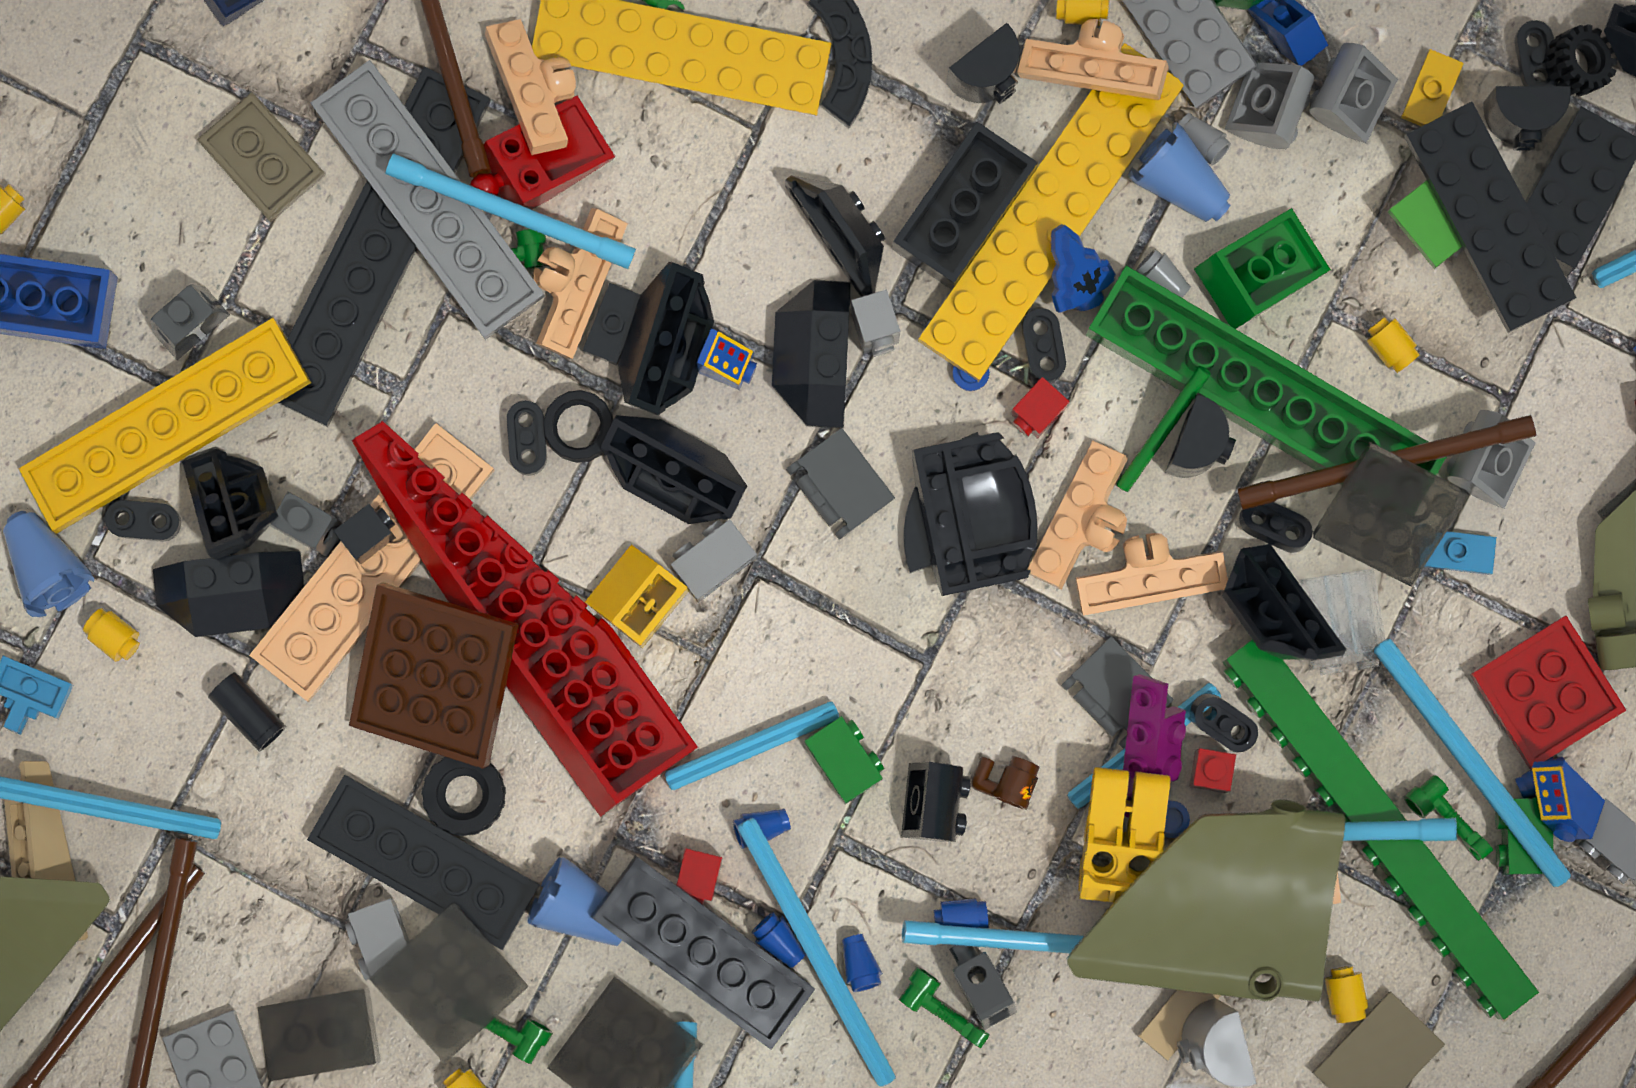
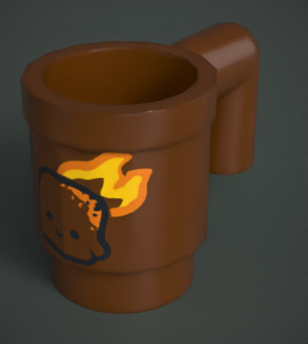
(1015, 783)

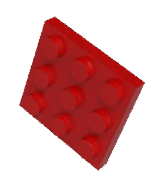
(1548, 692)

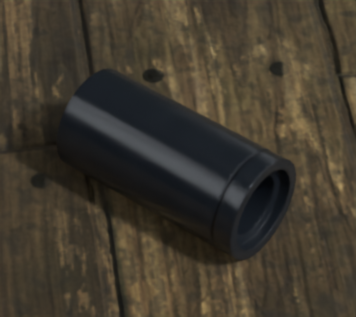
(247, 711)

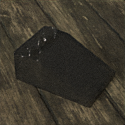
(319, 1034)

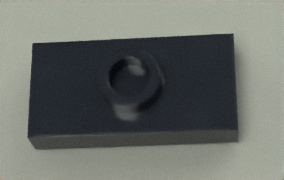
(612, 324)

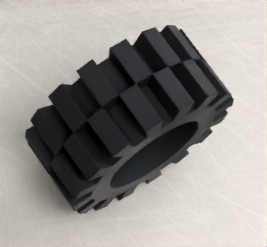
(1596, 54)

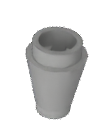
(1208, 139)
(1162, 271)

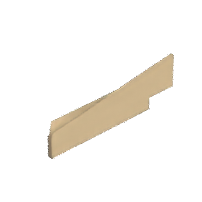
(37, 834)

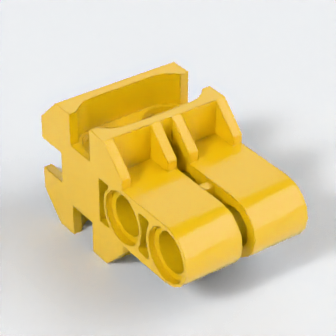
(1105, 830)

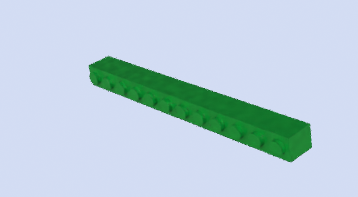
(1407, 863)

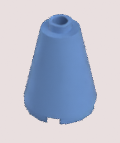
(1181, 175)
(43, 565)
(568, 903)

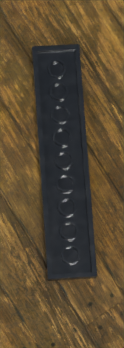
(366, 268)

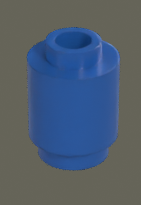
(962, 913)

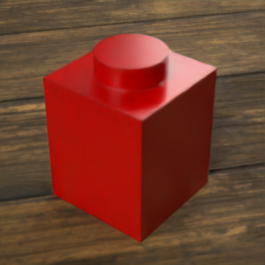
(1038, 409)
(1212, 770)
(699, 875)

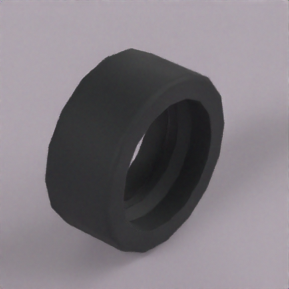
(552, 416)

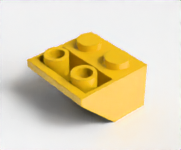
(637, 596)

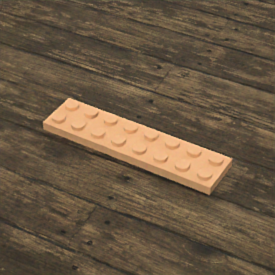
(339, 597)

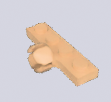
(1094, 63)
(532, 85)
(574, 285)
(1082, 517)
(1151, 577)

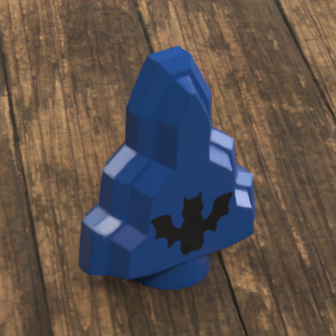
(1078, 272)

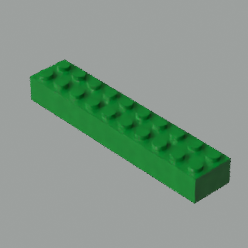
(1246, 377)

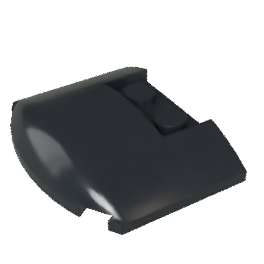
(975, 512)

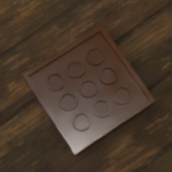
(433, 675)

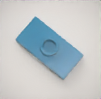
(1464, 553)

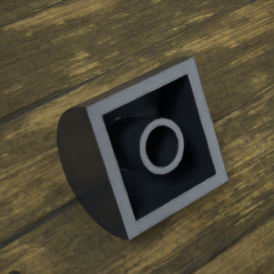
(987, 69)
(1525, 113)
(1201, 440)
(934, 802)

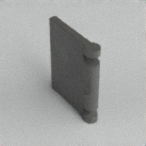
(841, 483)
(1108, 686)

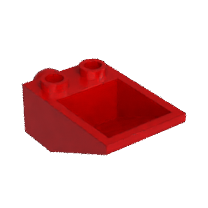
(540, 177)

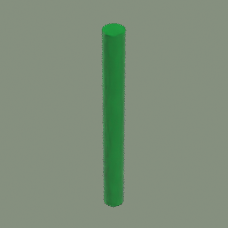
(1164, 428)

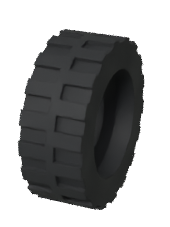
(463, 823)

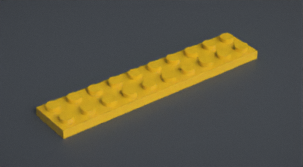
(1018, 254)

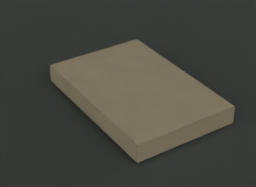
(261, 157)
(1381, 1050)

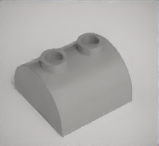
(1353, 92)
(1271, 104)
(1491, 470)
(1217, 1044)

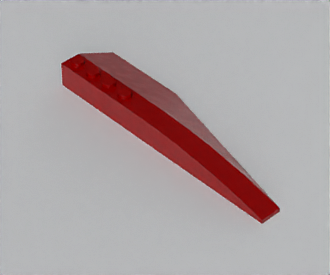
(565, 662)

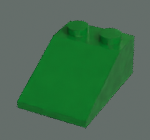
(1262, 269)

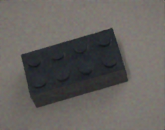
(1580, 184)
(964, 205)

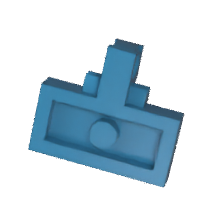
(30, 693)

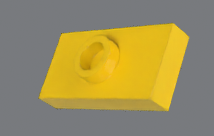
(1432, 88)

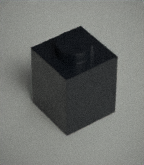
(366, 532)

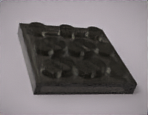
(1390, 514)
(448, 982)
(625, 1045)

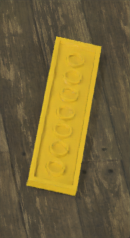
(684, 51)
(164, 425)

